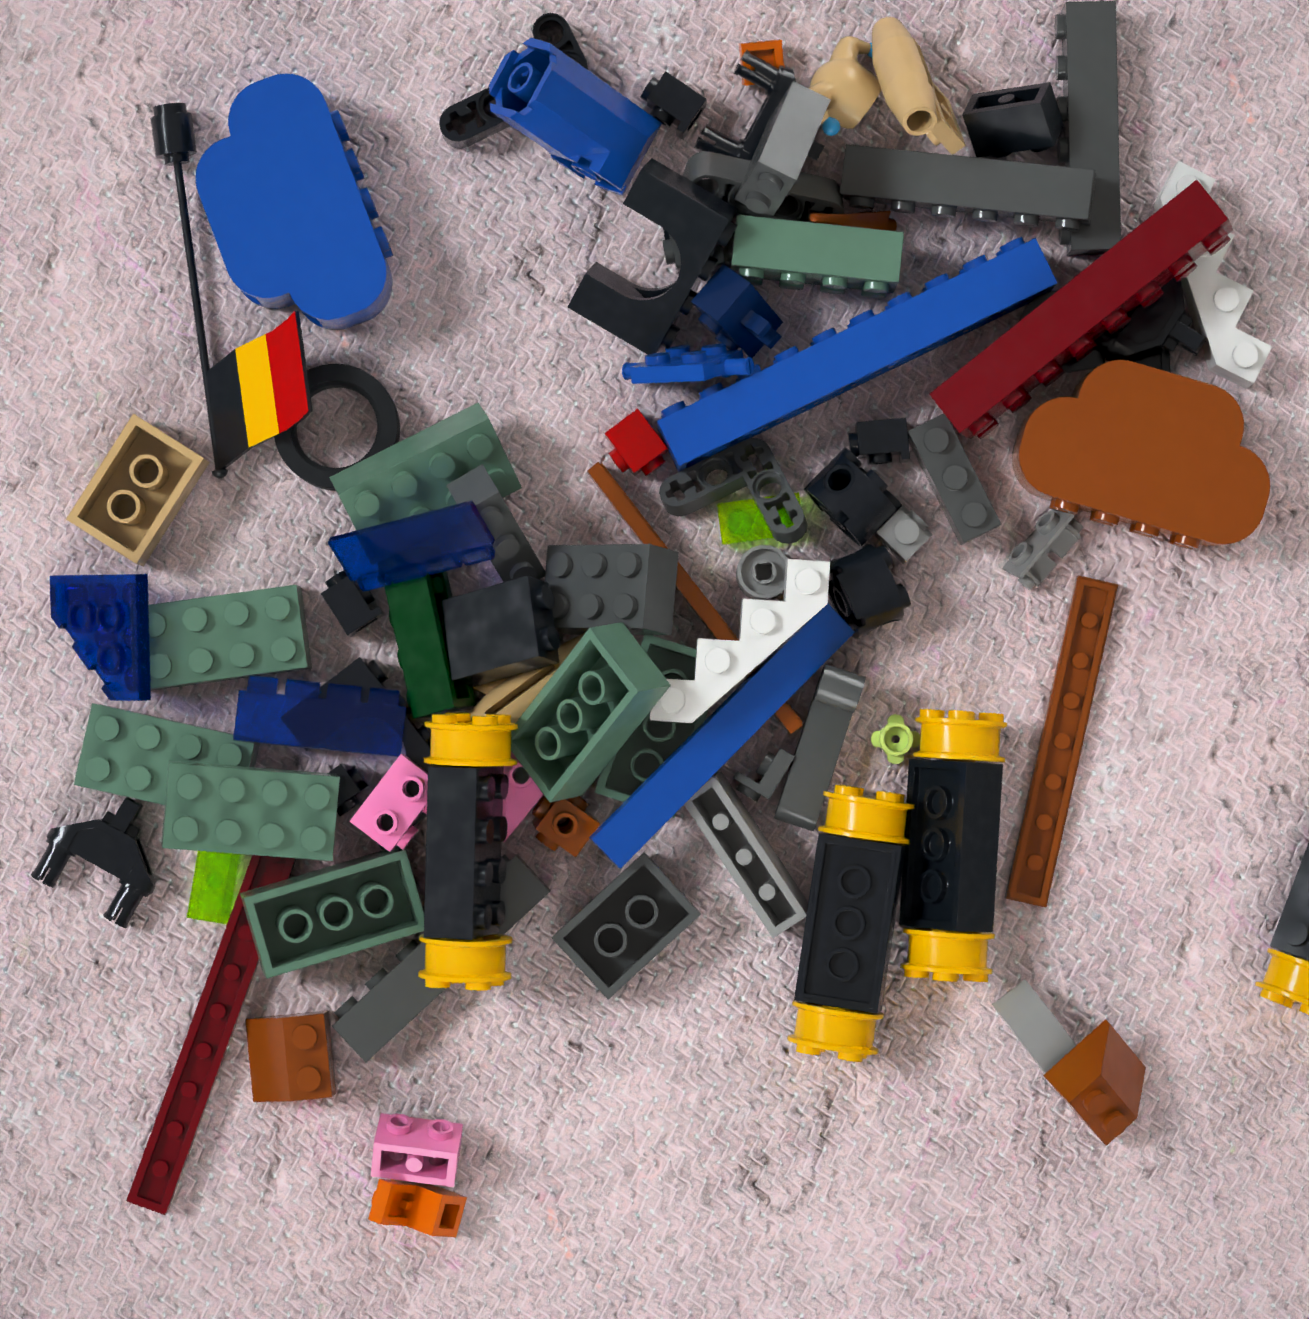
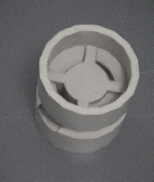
(762, 572)

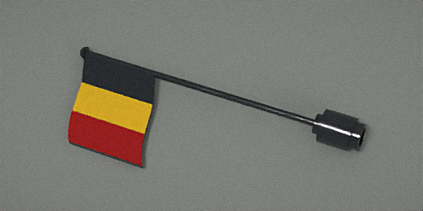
(260, 385)

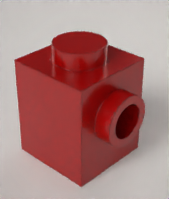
(636, 445)

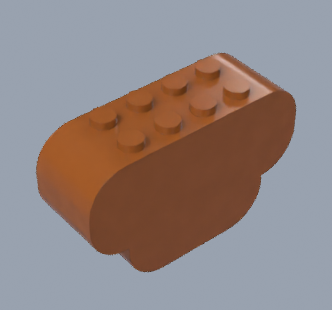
(1145, 454)

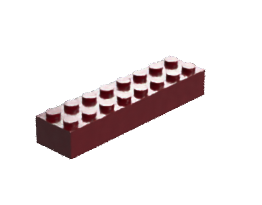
(1083, 311)

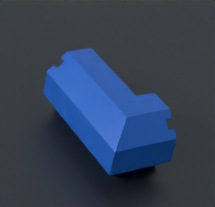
(572, 115)

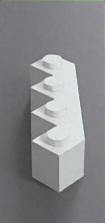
(1216, 300)
(761, 631)

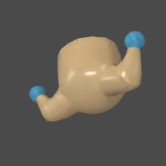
(846, 84)

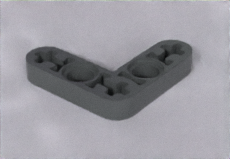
(740, 475)

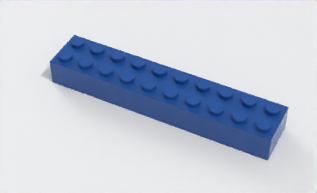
(857, 354)

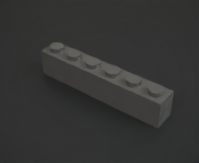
(1090, 116)
(969, 186)
(401, 995)

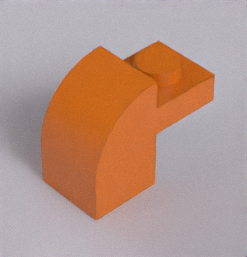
(417, 1207)

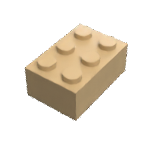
(137, 490)

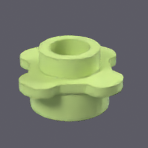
(883, 739)

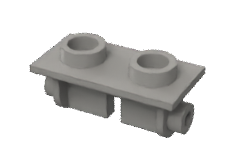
(1029, 559)

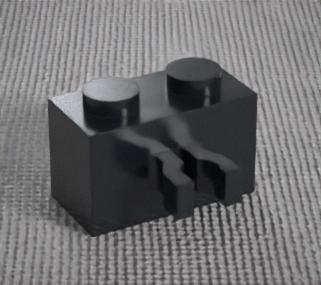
(1013, 120)

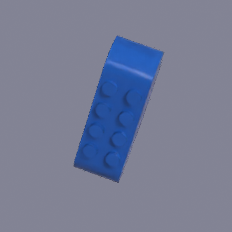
(292, 207)

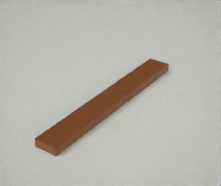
(684, 583)
(1061, 741)

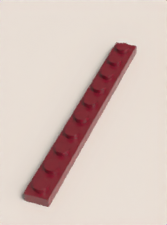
(203, 1048)

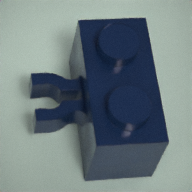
(737, 313)

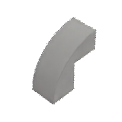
(1034, 1025)

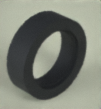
(351, 378)

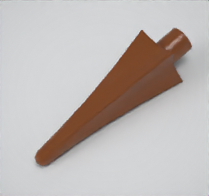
(866, 219)

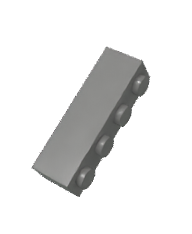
(747, 855)

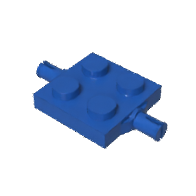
(681, 365)

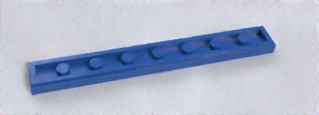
(720, 736)

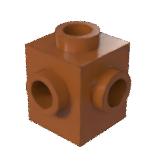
(571, 834)

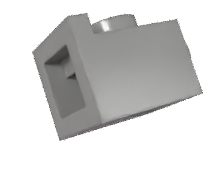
(903, 534)

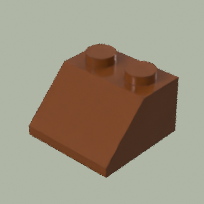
(291, 1057)
(1101, 1082)

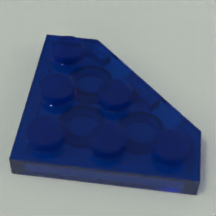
(109, 628)

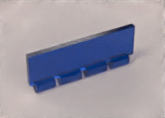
(414, 546)
(318, 723)

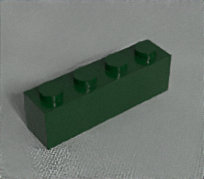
(423, 647)

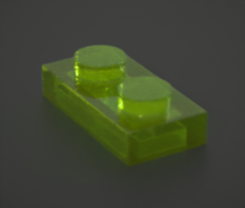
(743, 522)
(213, 886)

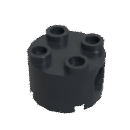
(852, 497)
(865, 590)

